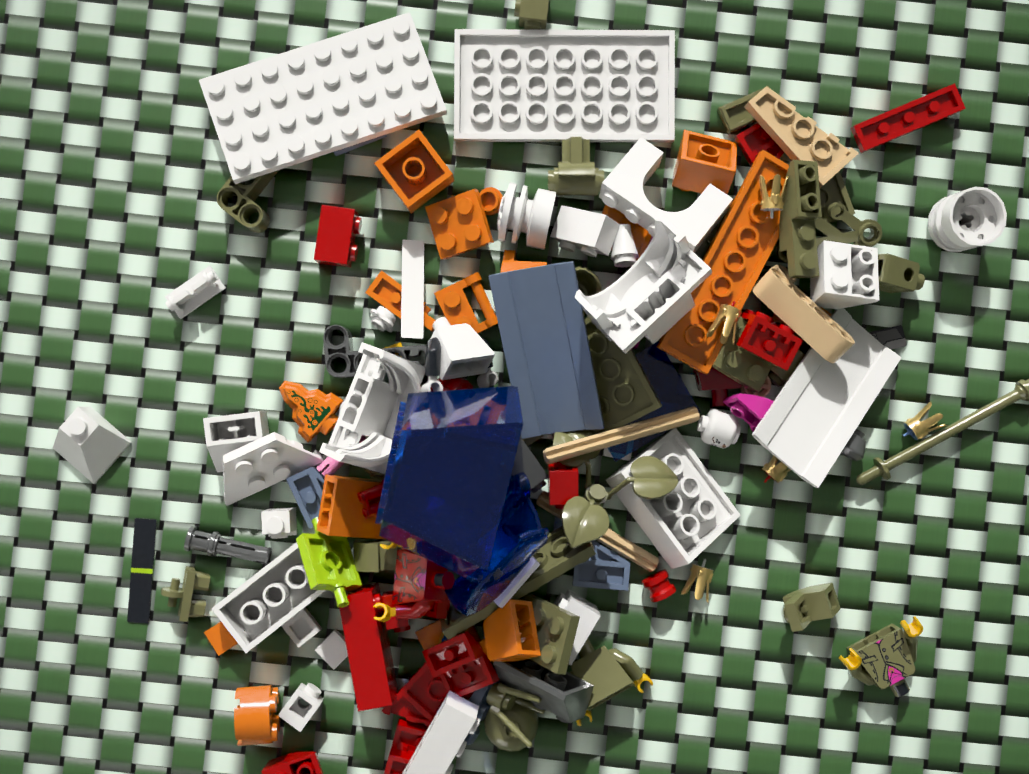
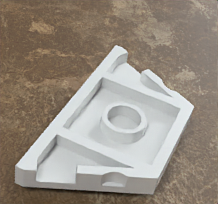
(263, 465)

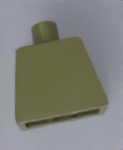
(899, 274)

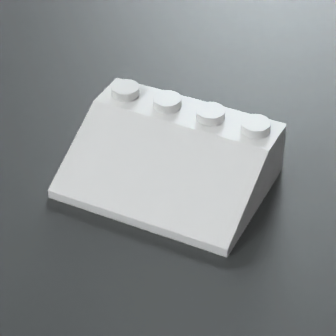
(687, 517)

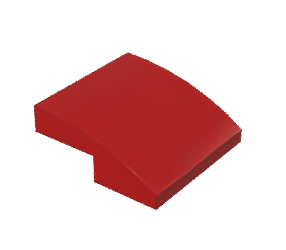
(461, 664)
(404, 745)

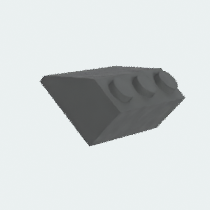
(560, 693)

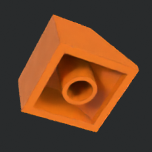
(704, 162)

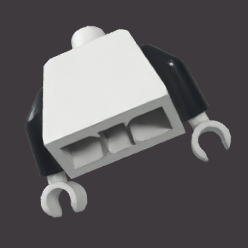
(457, 353)

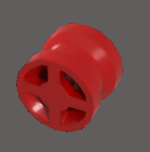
(659, 585)

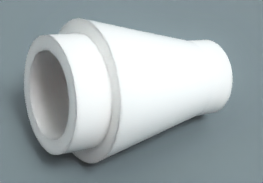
(624, 248)

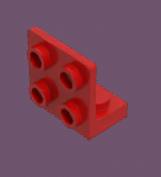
(769, 340)

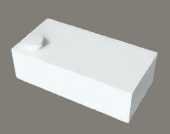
(267, 600)

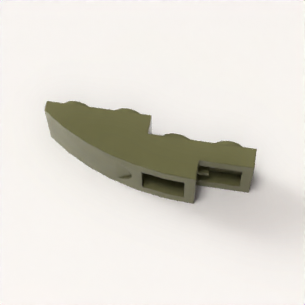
(798, 219)

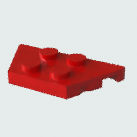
(420, 697)

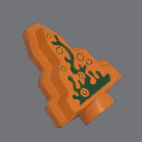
(311, 409)

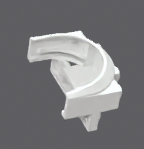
(651, 293)
(373, 409)

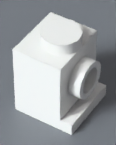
(279, 522)
(298, 714)

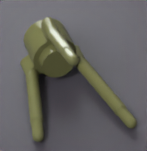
(503, 699)

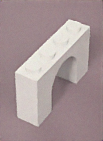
(625, 193)

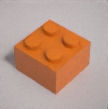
(415, 171)

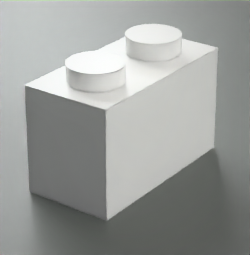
(585, 231)

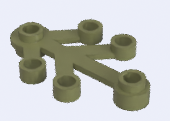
(834, 235)

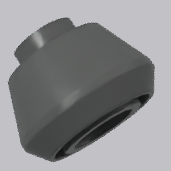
(855, 446)

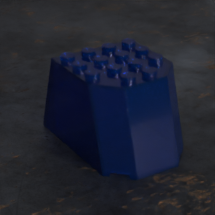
(451, 475)

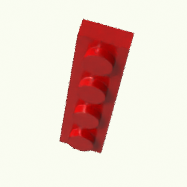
(907, 118)

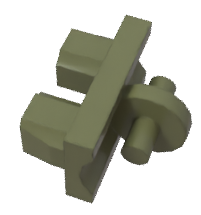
(192, 581)

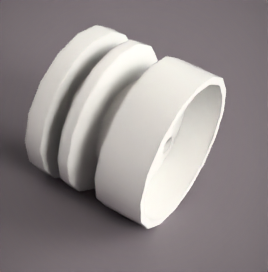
(980, 215)
(526, 216)

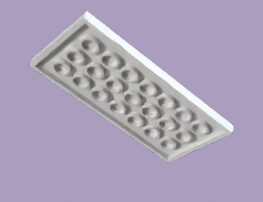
(564, 85)
(322, 97)

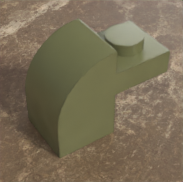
(372, 557)
(809, 605)

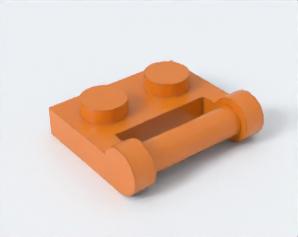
(457, 308)

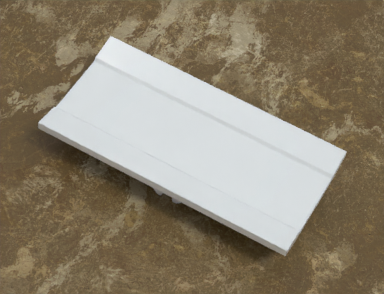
(825, 403)

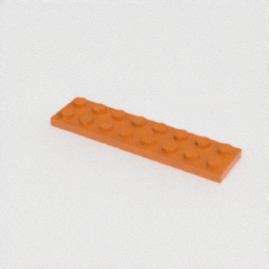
(735, 261)

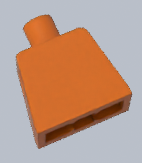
(511, 633)

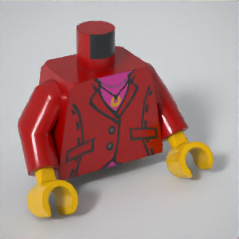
(416, 585)

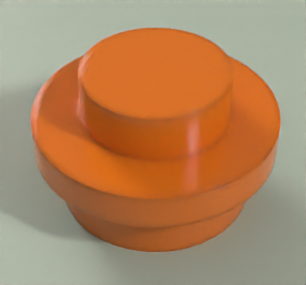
(491, 200)

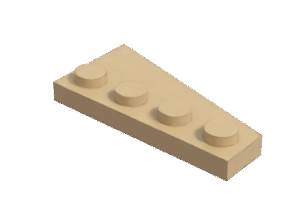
(798, 134)

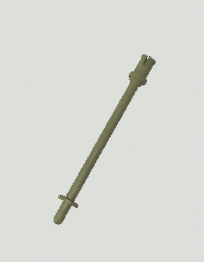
(883, 468)

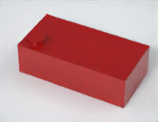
(368, 649)

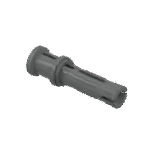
(216, 544)

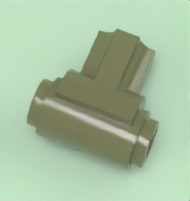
(575, 172)

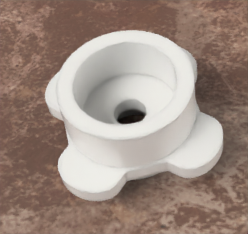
(382, 319)

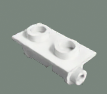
(194, 292)

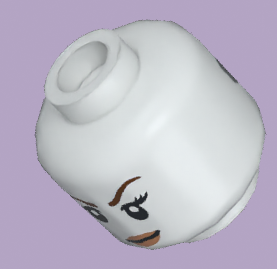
(719, 428)

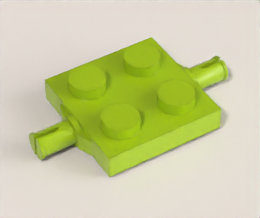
(329, 564)

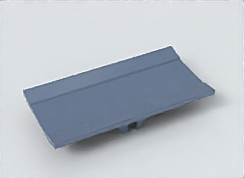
(547, 348)

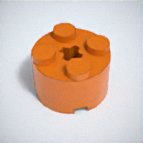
(255, 716)

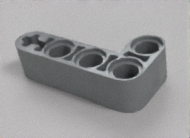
(352, 357)

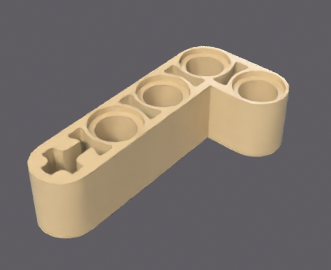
(802, 314)

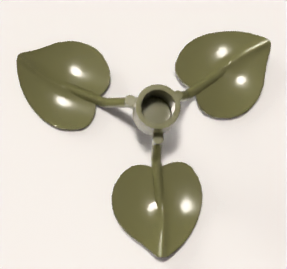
(584, 516)

